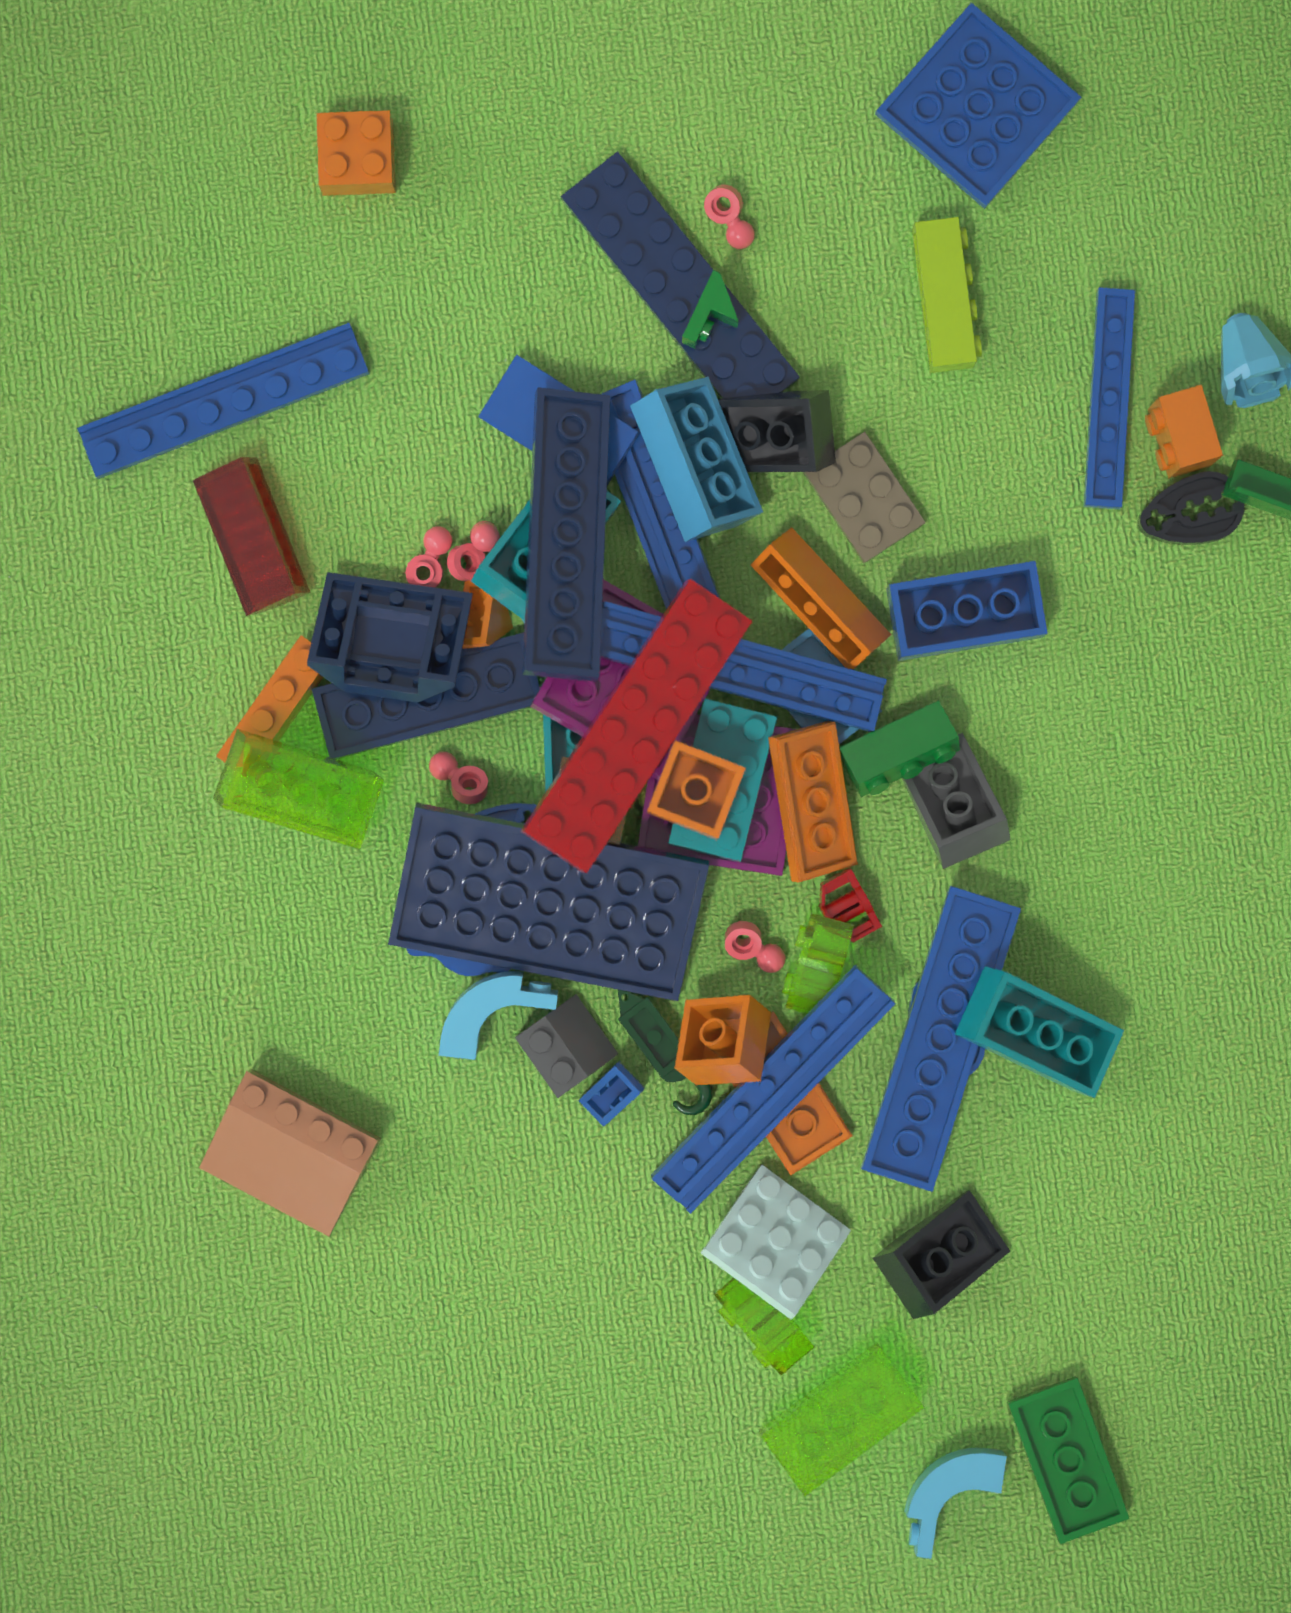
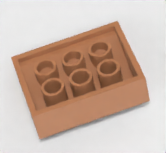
(289, 1152)

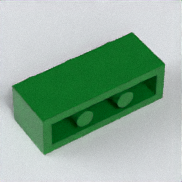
(900, 749)

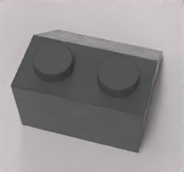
(566, 1046)

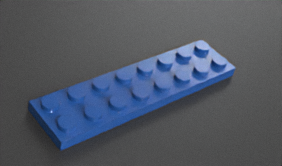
(931, 1059)

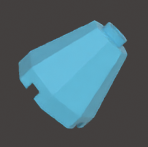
(1252, 362)

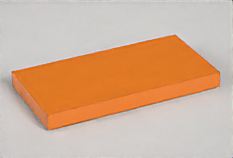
(813, 801)
(810, 1126)

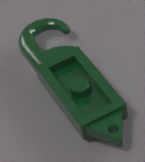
(658, 1045)

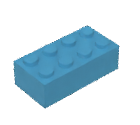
(696, 458)

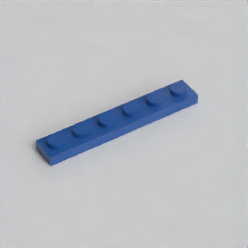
(1109, 398)

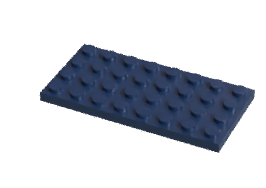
(505, 901)

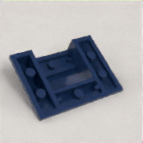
(389, 637)

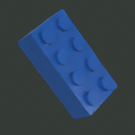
(966, 610)

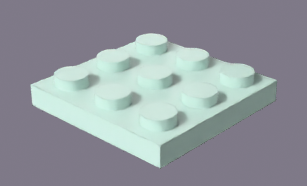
(776, 1242)

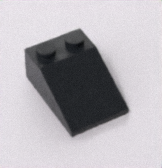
(782, 430)
(941, 1256)

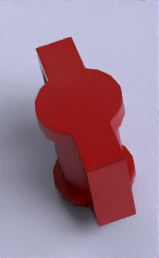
(848, 905)

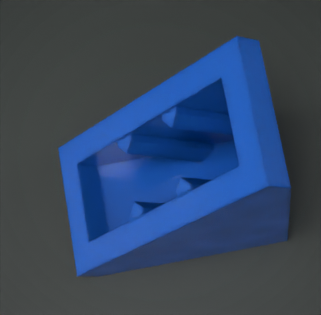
(611, 1093)

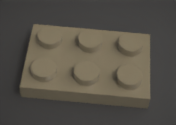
(865, 499)

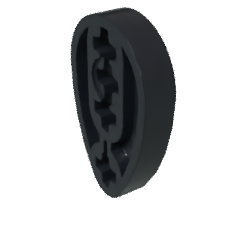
(1181, 529)

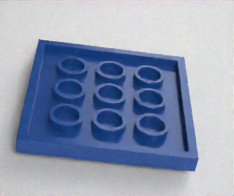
(977, 105)

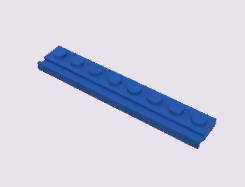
(223, 401)
(668, 554)
(762, 673)
(786, 1079)

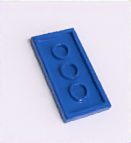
(512, 411)

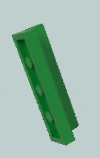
(1259, 488)

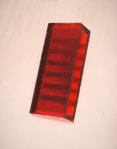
(251, 535)

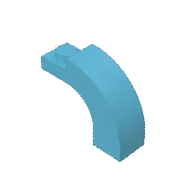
(480, 1000)
(944, 1478)

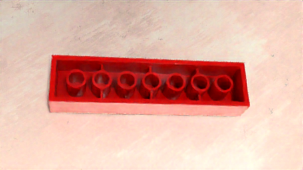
(636, 726)

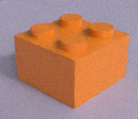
(356, 153)
(1183, 432)
(696, 790)
(723, 1040)

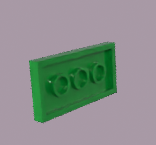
(1068, 1460)

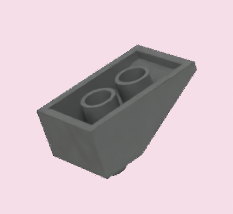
(958, 807)

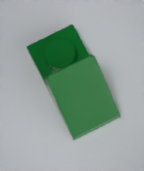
(713, 303)

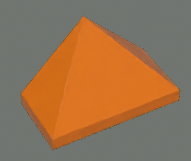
(486, 620)

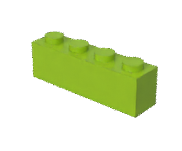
(945, 295)

